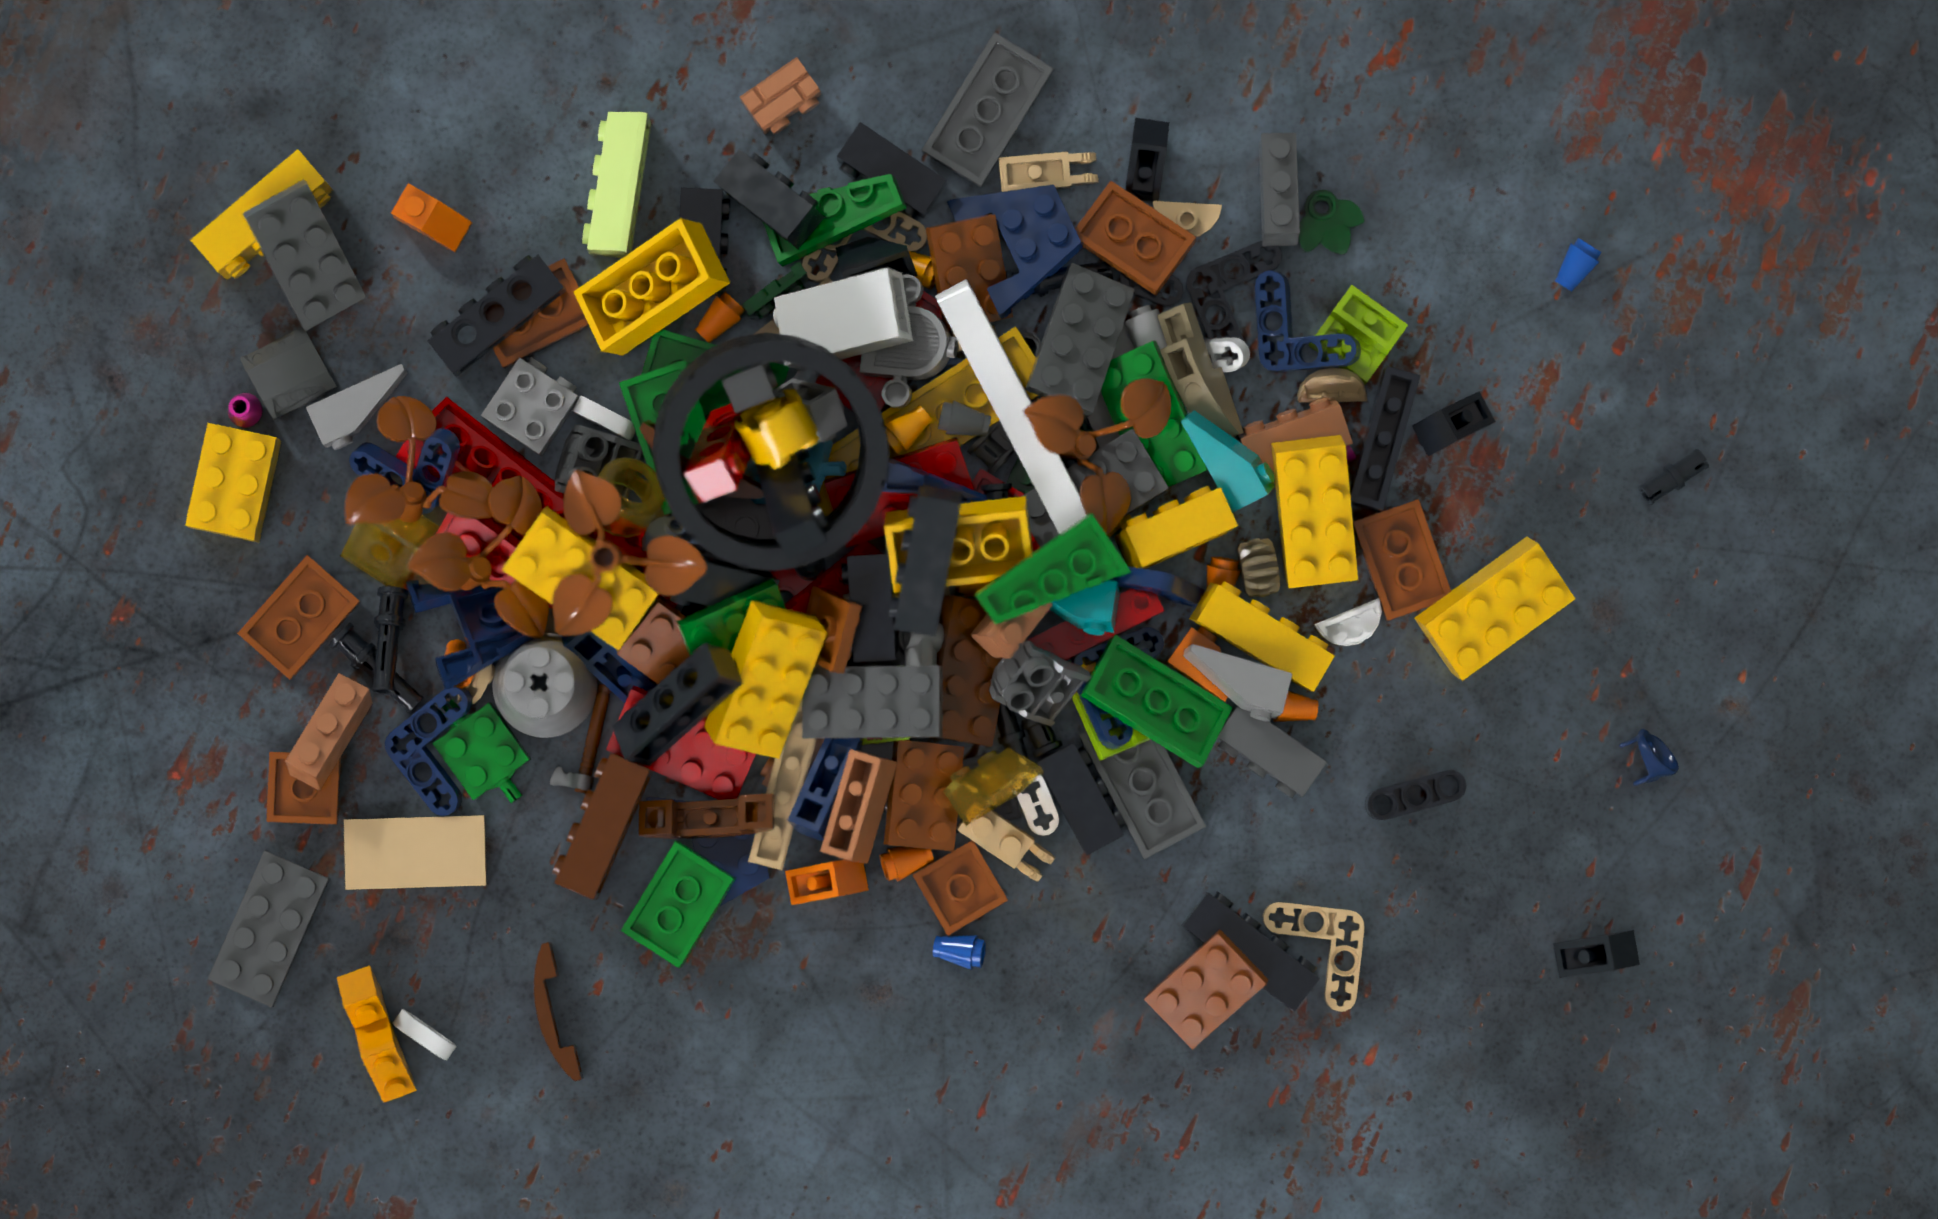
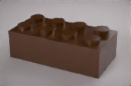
(967, 673)
(603, 826)

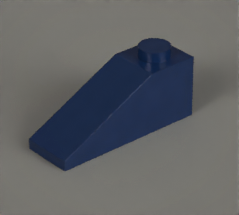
(606, 665)
(817, 797)

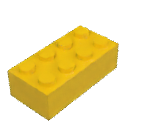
(228, 239)
(651, 287)
(1314, 511)
(986, 543)
(556, 551)
(1494, 608)
(775, 664)

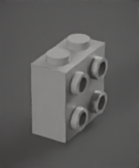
(531, 405)

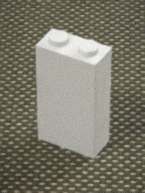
(848, 314)

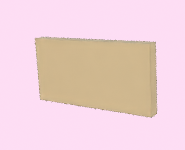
(415, 852)

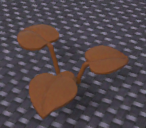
(1056, 427)
(376, 502)
(444, 562)
(578, 602)

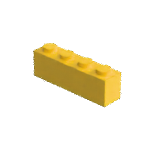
(1261, 636)

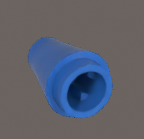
(1577, 264)
(960, 950)

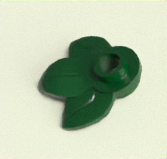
(1331, 227)

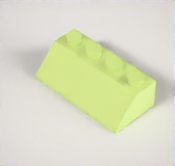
(618, 184)

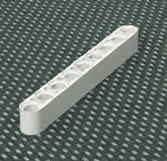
(1009, 400)

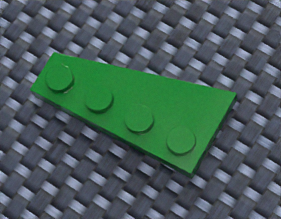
(845, 212)
(1063, 566)

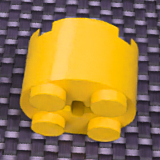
(777, 429)

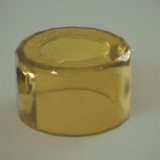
(633, 516)

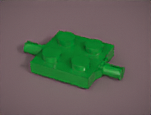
(482, 752)

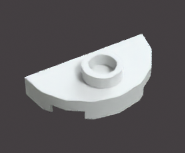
(1351, 626)

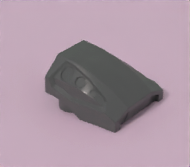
(288, 373)
(590, 452)
(1036, 683)

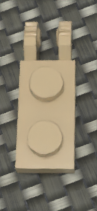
(1044, 170)
(1006, 842)

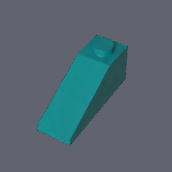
(1229, 462)
(1091, 608)

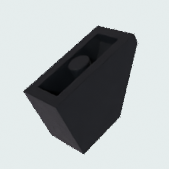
(1147, 159)
(872, 255)
(1453, 423)
(1596, 954)

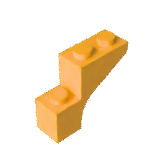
(375, 1034)

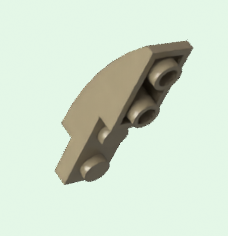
(1192, 372)

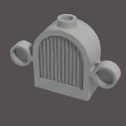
(915, 359)

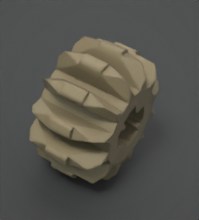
(1259, 567)

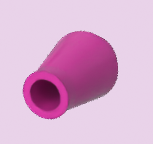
(252, 413)

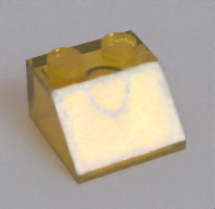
(387, 548)
(990, 784)

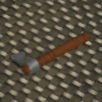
(583, 779)

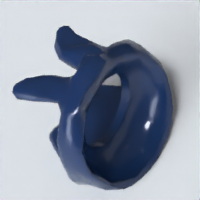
(1657, 765)

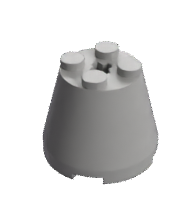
(541, 713)

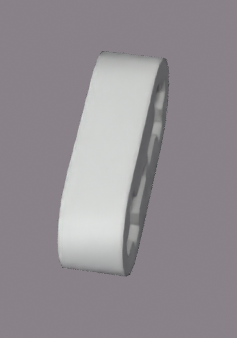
(1220, 345)
(604, 418)
(1047, 805)
(424, 1034)

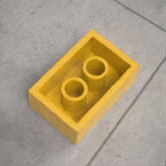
(233, 482)
(1175, 528)

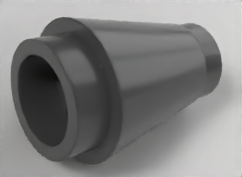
(963, 420)

